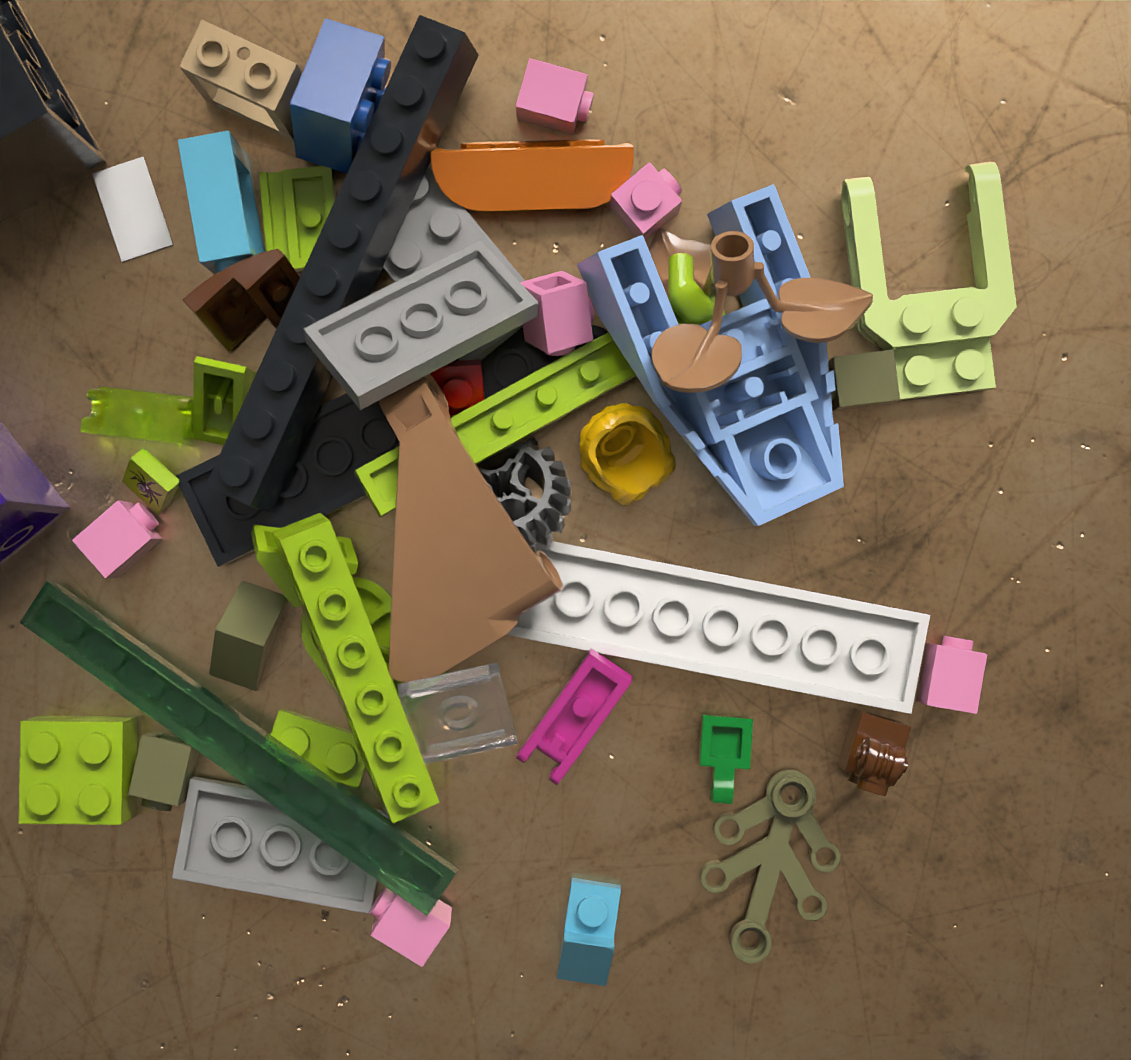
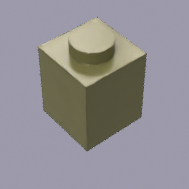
(864, 380)
(163, 770)

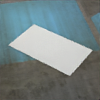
(132, 209)

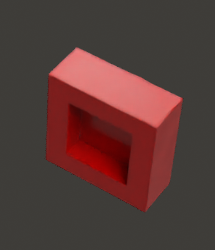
(461, 384)

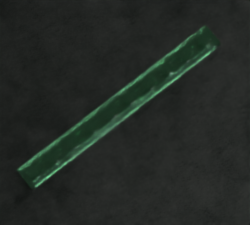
(240, 747)

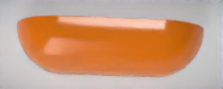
(532, 174)

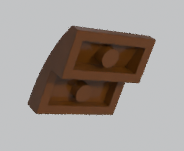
(244, 296)

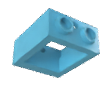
(221, 200)

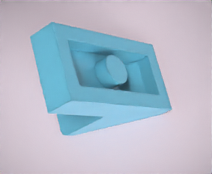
(589, 932)

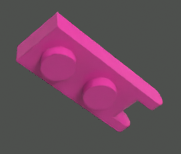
(577, 713)

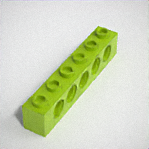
(356, 666)

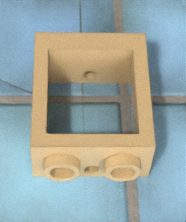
(250, 88)

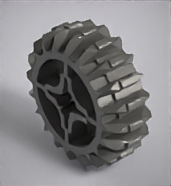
(507, 477)

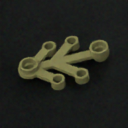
(772, 855)

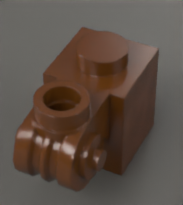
(874, 751)

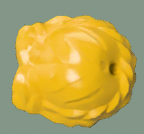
(626, 452)

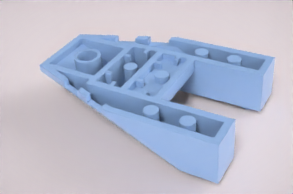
(772, 423)

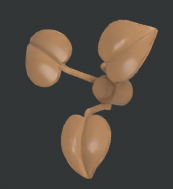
(701, 360)

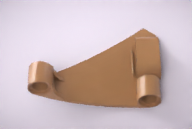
(457, 553)

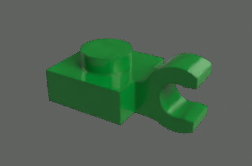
(725, 747)

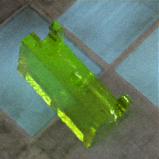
(140, 416)

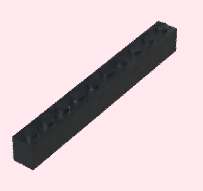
(345, 260)

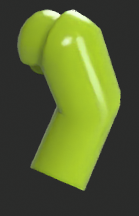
(684, 293)

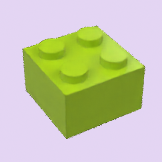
(77, 770)

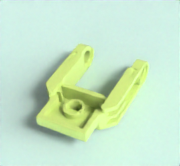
(942, 334)

